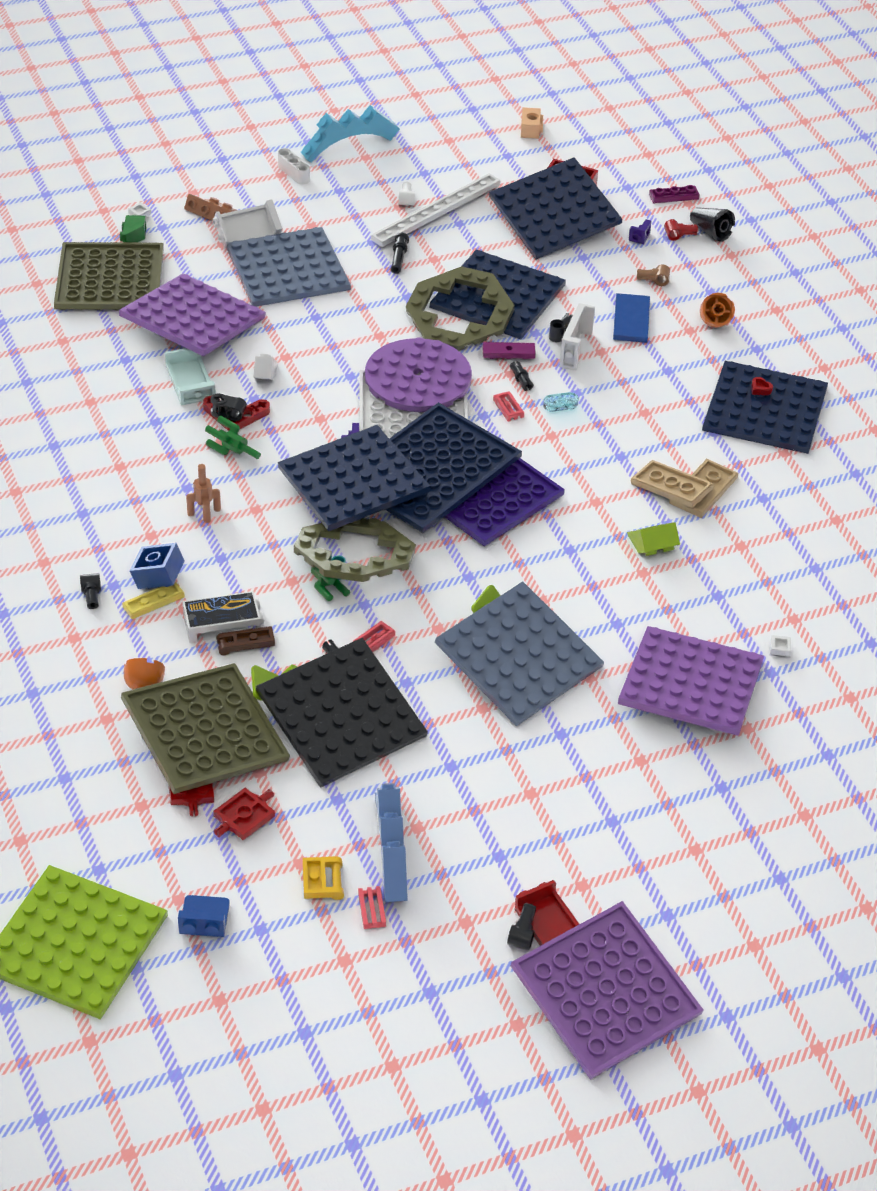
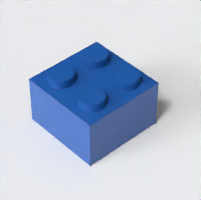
(157, 566)

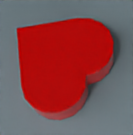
(761, 387)

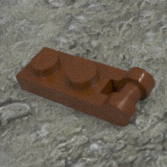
(245, 640)

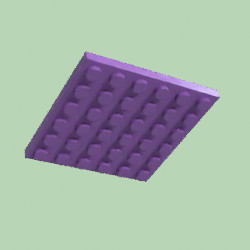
(192, 314)
(691, 680)
(606, 989)

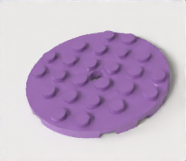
(442, 377)

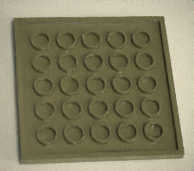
(106, 274)
(204, 727)

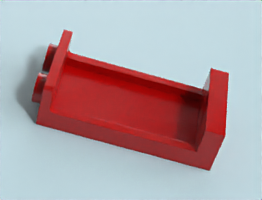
(551, 913)

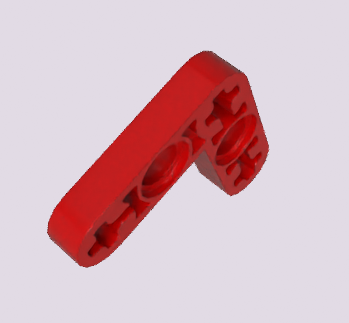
(257, 410)

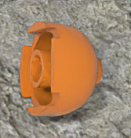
(717, 310)
(141, 673)

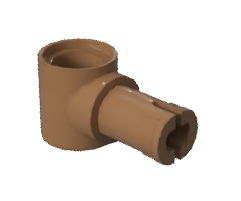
(659, 275)

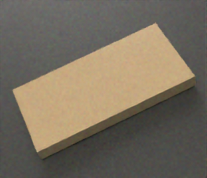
(718, 475)
(672, 483)

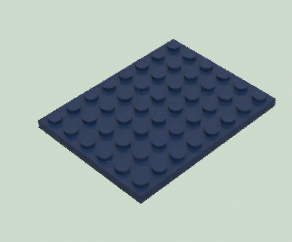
(452, 458)

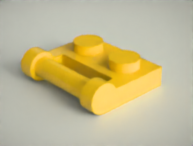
(315, 878)

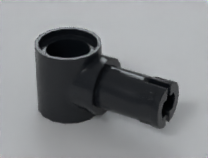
(558, 328)
(90, 587)
(522, 933)

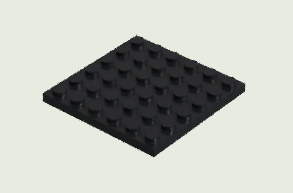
(341, 712)

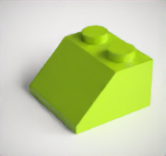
(654, 538)

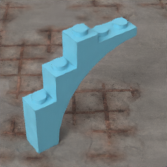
(348, 125)

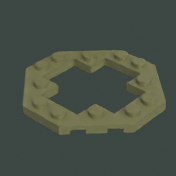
(444, 283)
(321, 558)

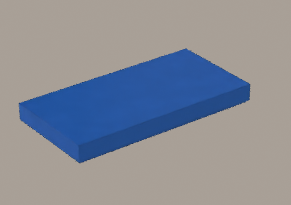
(631, 318)

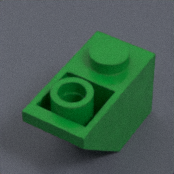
(133, 228)

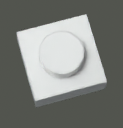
(139, 209)
(780, 645)

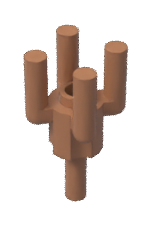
(203, 495)

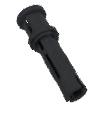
(400, 248)

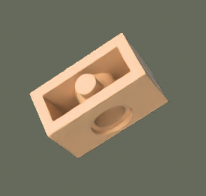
(531, 123)

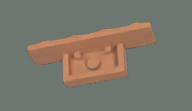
(206, 207)

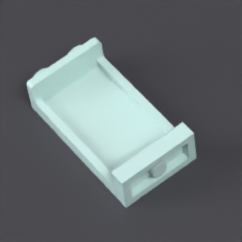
(188, 376)

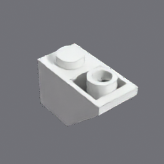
(264, 367)

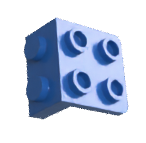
(204, 916)

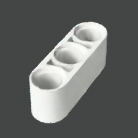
(293, 166)

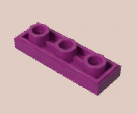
(674, 194)
(508, 350)

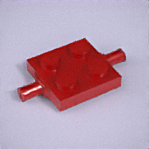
(193, 797)
(244, 813)

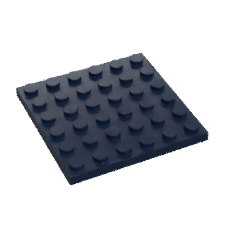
(555, 208)
(526, 287)
(779, 420)
(353, 477)

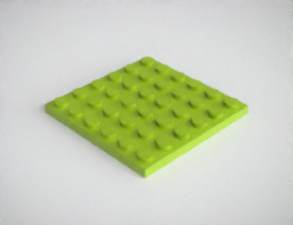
(76, 940)

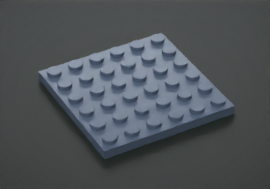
(288, 266)
(519, 653)

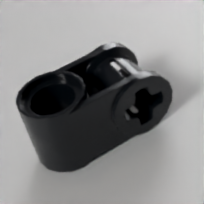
(228, 407)

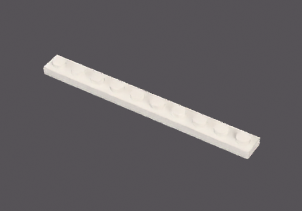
(436, 209)

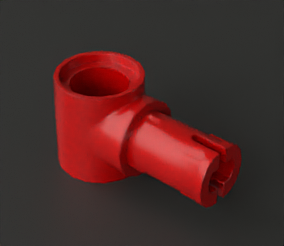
(676, 230)

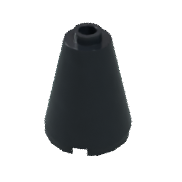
(714, 222)

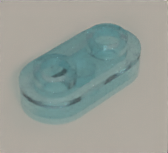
(560, 402)

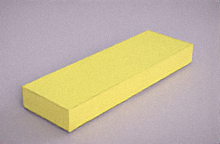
(152, 600)

